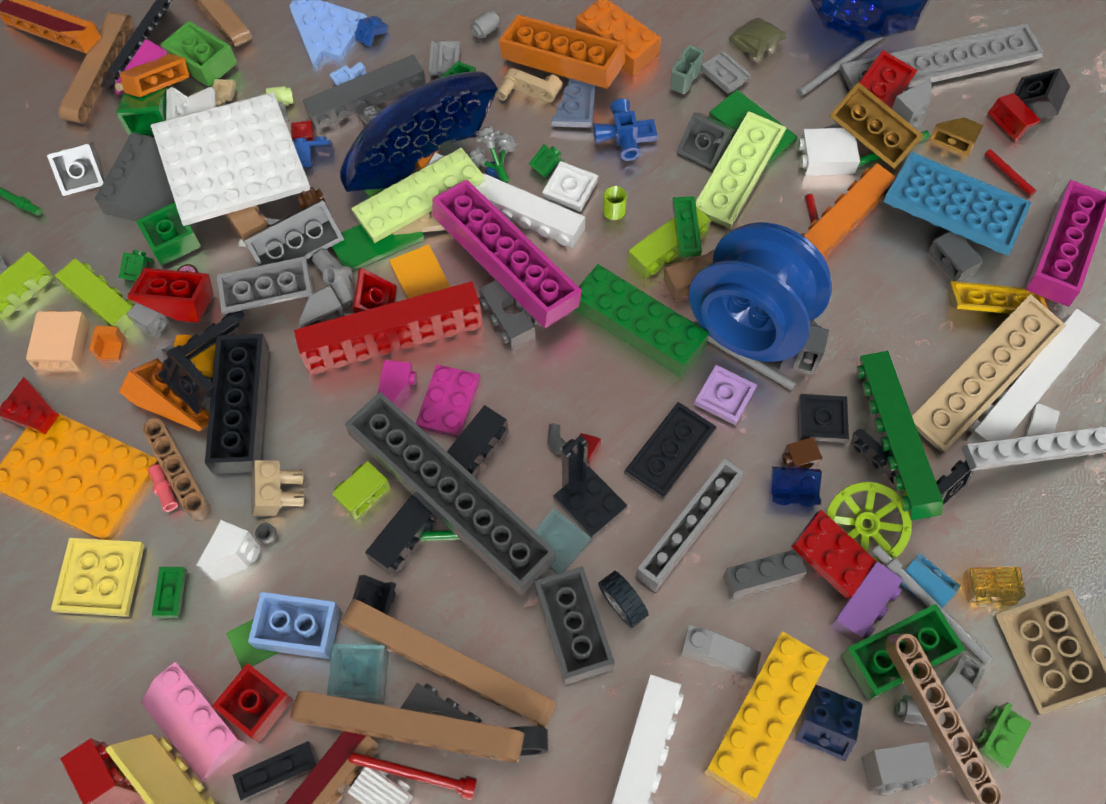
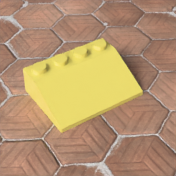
(157, 772)

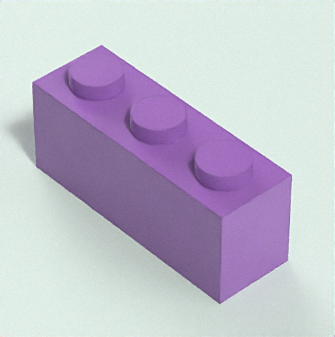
(868, 603)

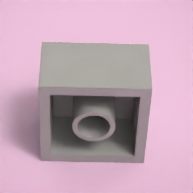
(899, 766)

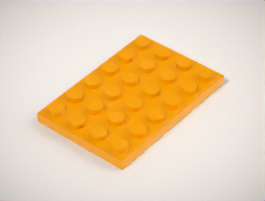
(76, 476)

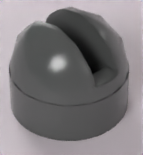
(264, 534)

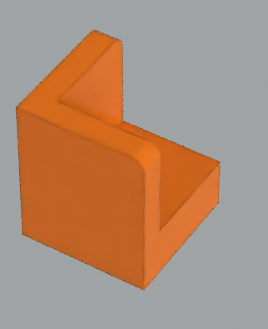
(107, 343)

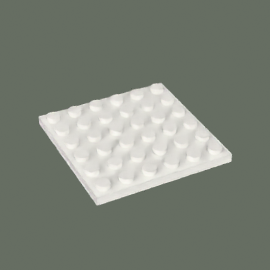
(229, 158)

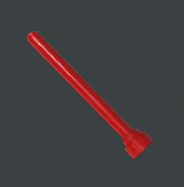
(463, 786)

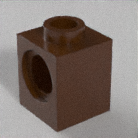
(802, 454)

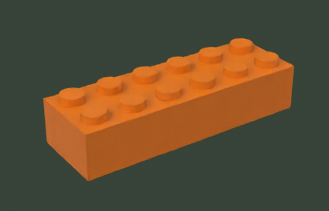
(562, 51)

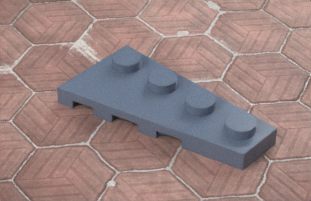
(576, 105)

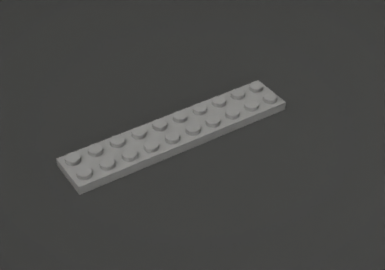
(959, 56)

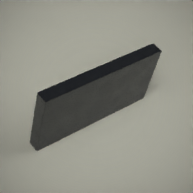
(670, 450)

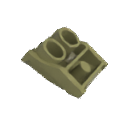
(757, 37)

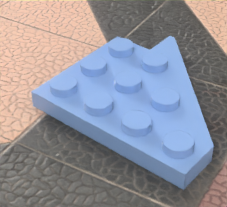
(325, 28)

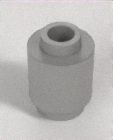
(485, 24)
(909, 711)

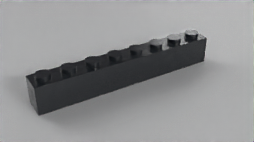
(413, 519)

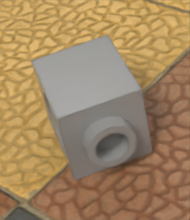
(147, 319)

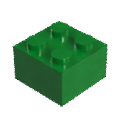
(167, 234)

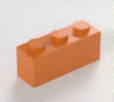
(154, 75)

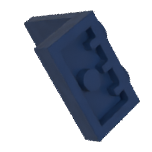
(830, 723)

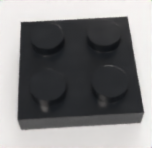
(823, 418)

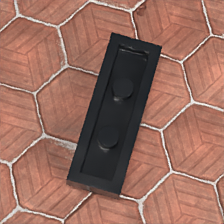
(275, 771)

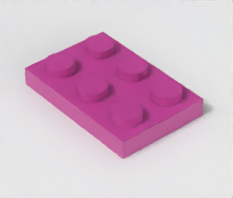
(448, 401)

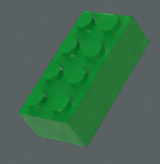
(875, 669)

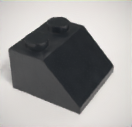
(1044, 92)

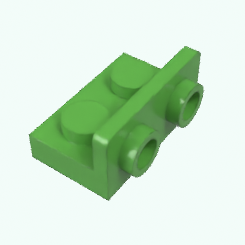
(1003, 735)

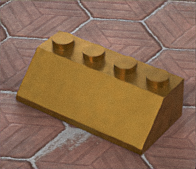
(876, 125)

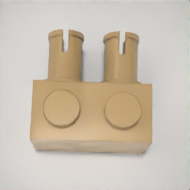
(266, 491)

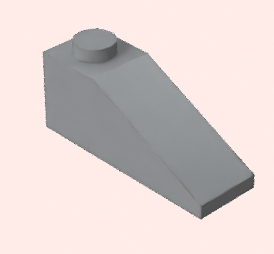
(720, 651)

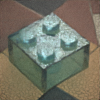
(358, 672)

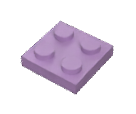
(725, 394)

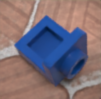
(368, 28)

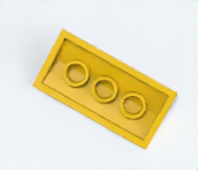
(988, 297)

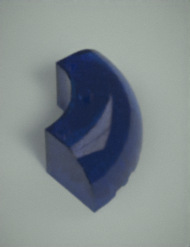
(415, 129)

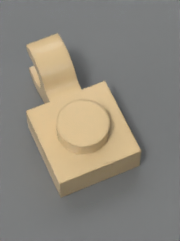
(223, 91)

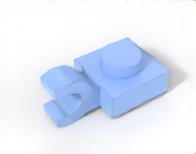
(345, 74)

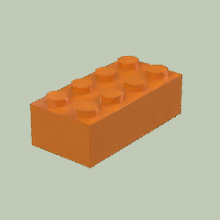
(613, 23)

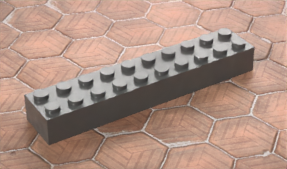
(451, 493)

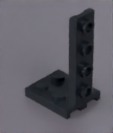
(181, 372)
(873, 451)
(584, 493)

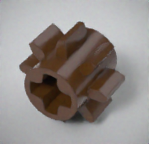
(310, 197)

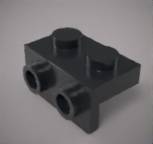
(375, 593)

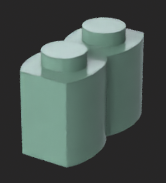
(686, 69)

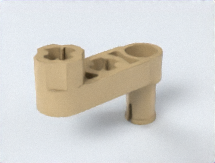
(529, 84)

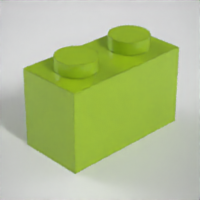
(361, 490)

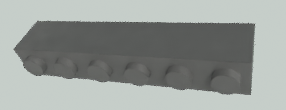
(364, 91)

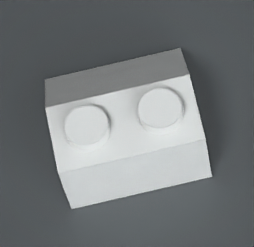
(228, 552)

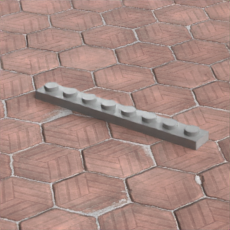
(1035, 448)

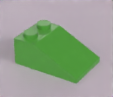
(204, 53)

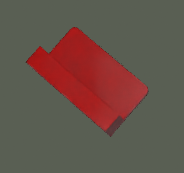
(1013, 115)

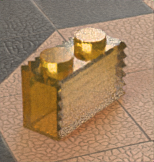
(994, 585)

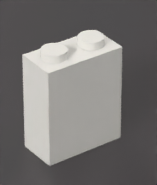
(828, 152)

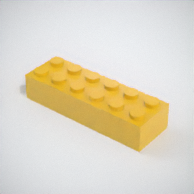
(766, 717)

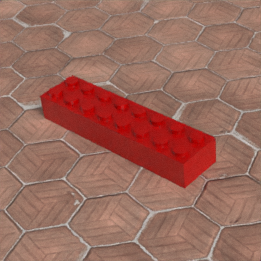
(389, 328)

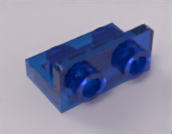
(795, 486)

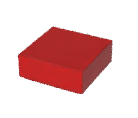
(302, 130)

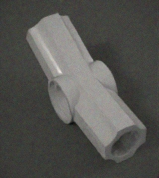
(336, 276)

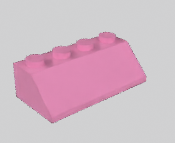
(191, 721)

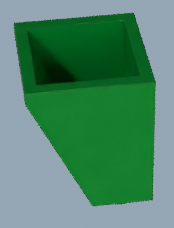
(140, 112)

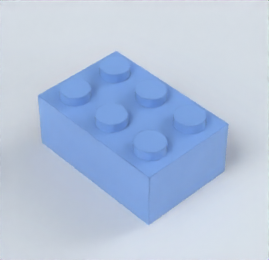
(294, 625)

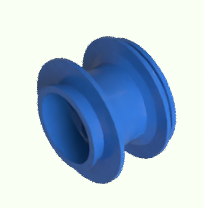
(761, 291)

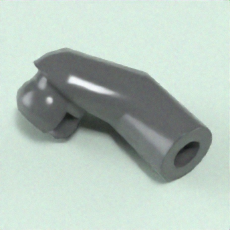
(554, 441)

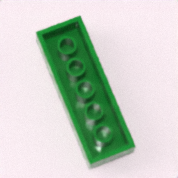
(641, 321)

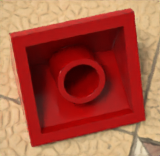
(372, 291)

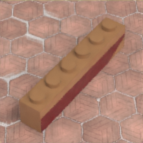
(334, 771)

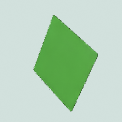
(243, 650)

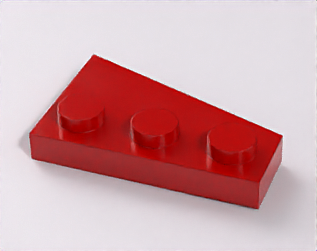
(28, 408)

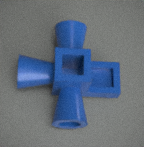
(625, 130)

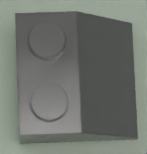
(705, 140)

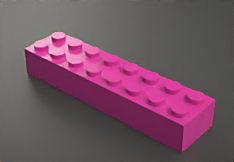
(506, 253)

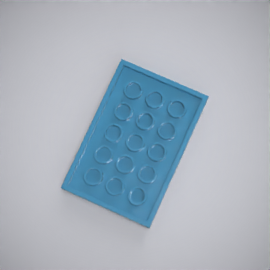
(958, 203)

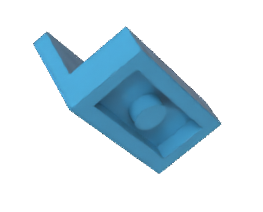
(932, 580)

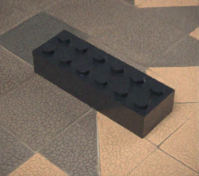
(237, 403)

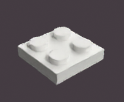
(570, 186)

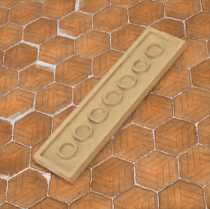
(986, 373)

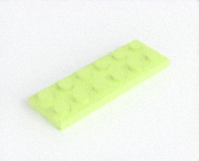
(739, 169)
(413, 195)

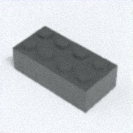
(574, 625)

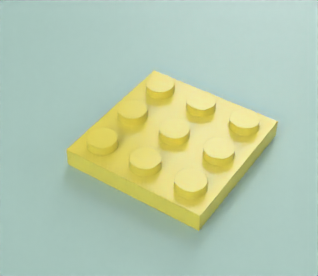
(98, 577)

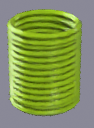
(614, 195)

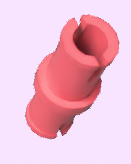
(162, 488)

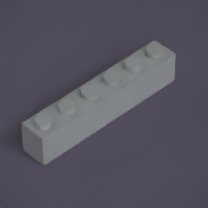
(689, 525)

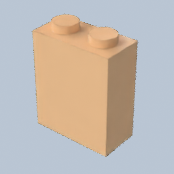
(58, 340)

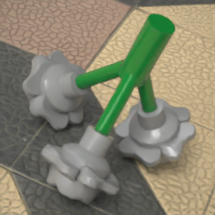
(502, 143)

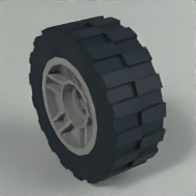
(623, 599)

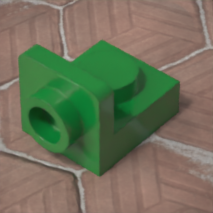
(545, 160)
(133, 264)

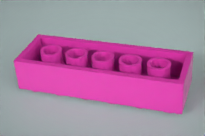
(1069, 244)

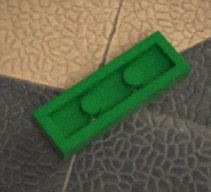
(686, 226)

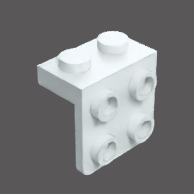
(181, 105)

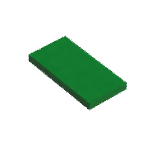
(733, 111)
(360, 250)

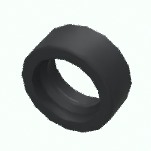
(534, 741)

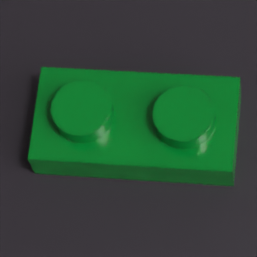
(169, 592)

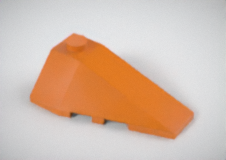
(151, 393)

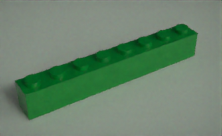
(899, 437)

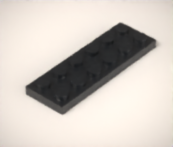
(141, 33)

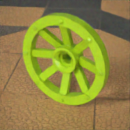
(875, 524)

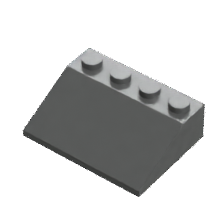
(136, 181)

